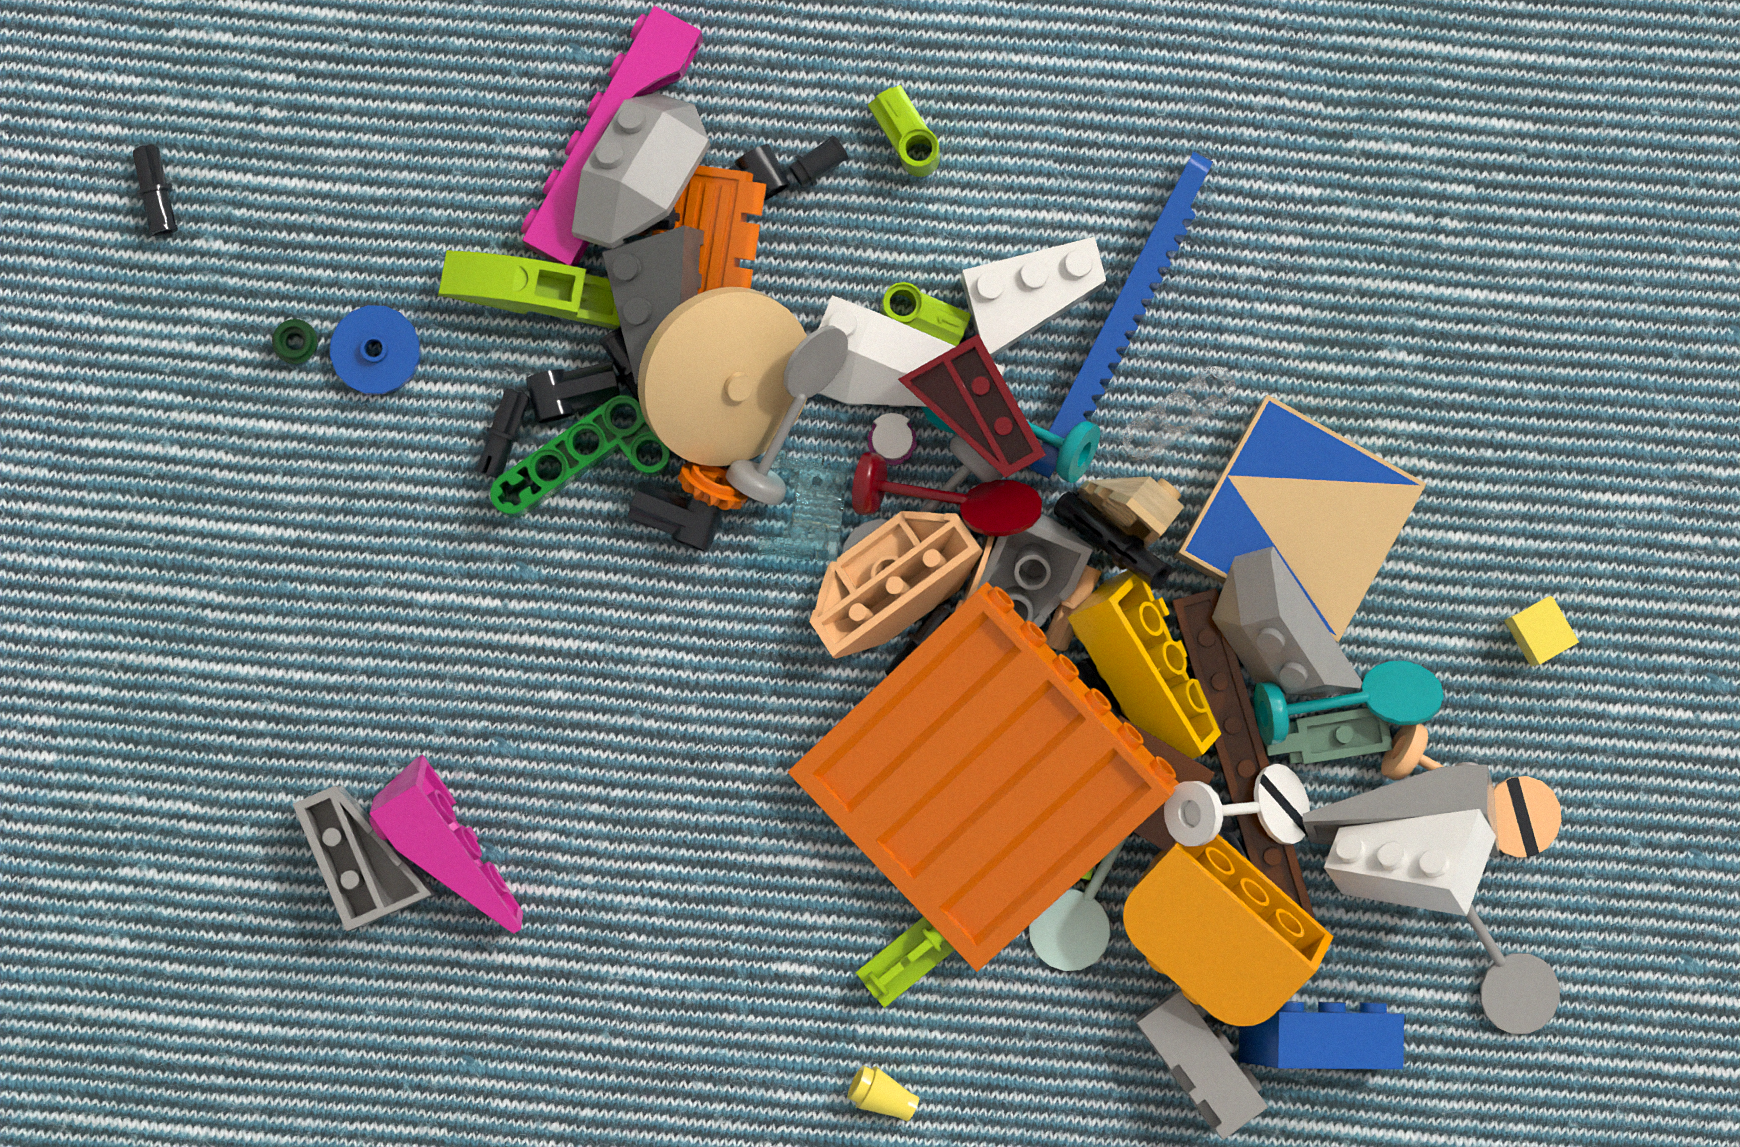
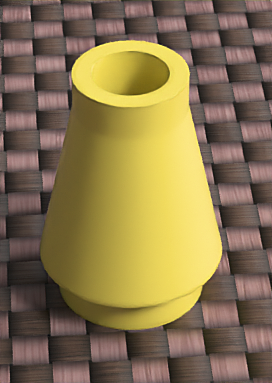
(881, 1094)

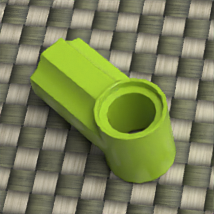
(904, 129)
(928, 314)

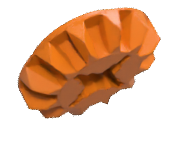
(710, 486)

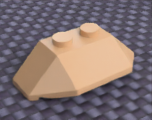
(892, 580)

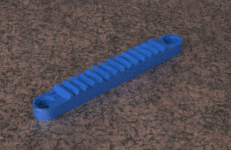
(1128, 308)

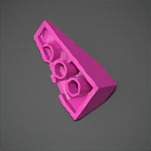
(422, 826)

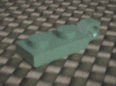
(1333, 737)

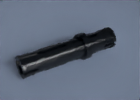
(1125, 549)

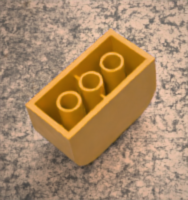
(1223, 931)

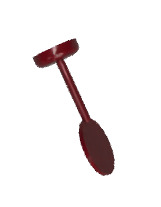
(988, 508)

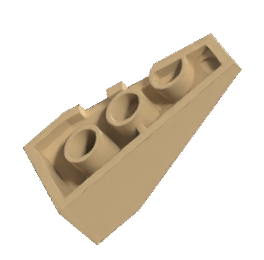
(1135, 504)

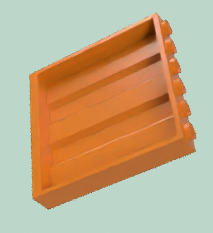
(984, 776)

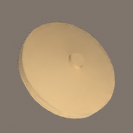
(718, 375)

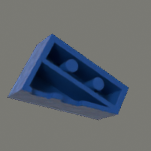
(1326, 1038)

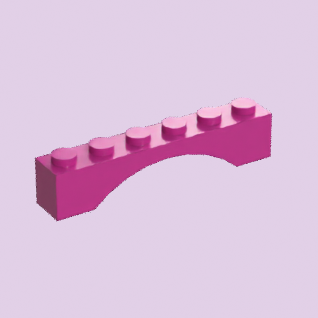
(656, 59)

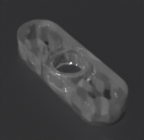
(1198, 385)

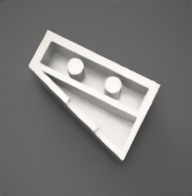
(1029, 290)
(1414, 861)

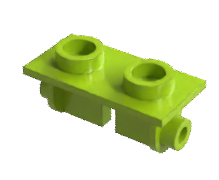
(904, 961)

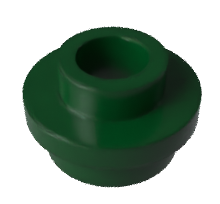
(288, 329)

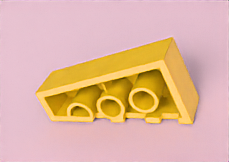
(1143, 664)

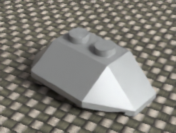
(638, 168)
(1279, 630)

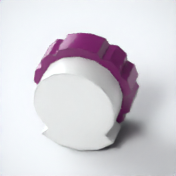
(892, 438)

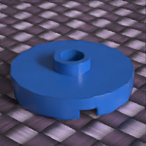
(399, 350)

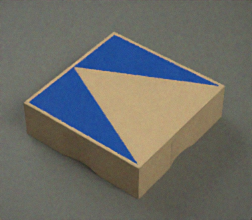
(1314, 500)

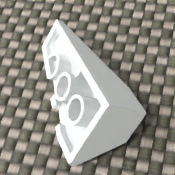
(878, 356)

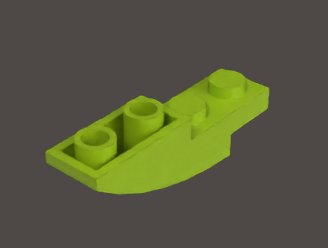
(528, 285)

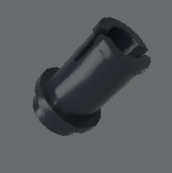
(818, 162)

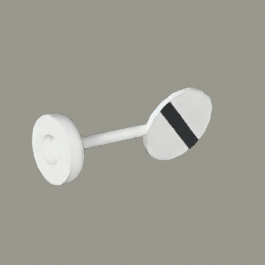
(1280, 799)

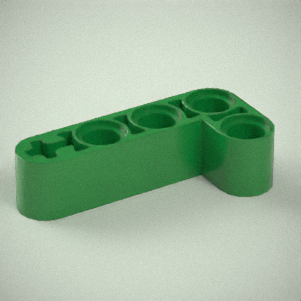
(575, 464)

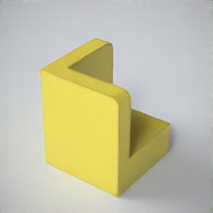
(1541, 631)

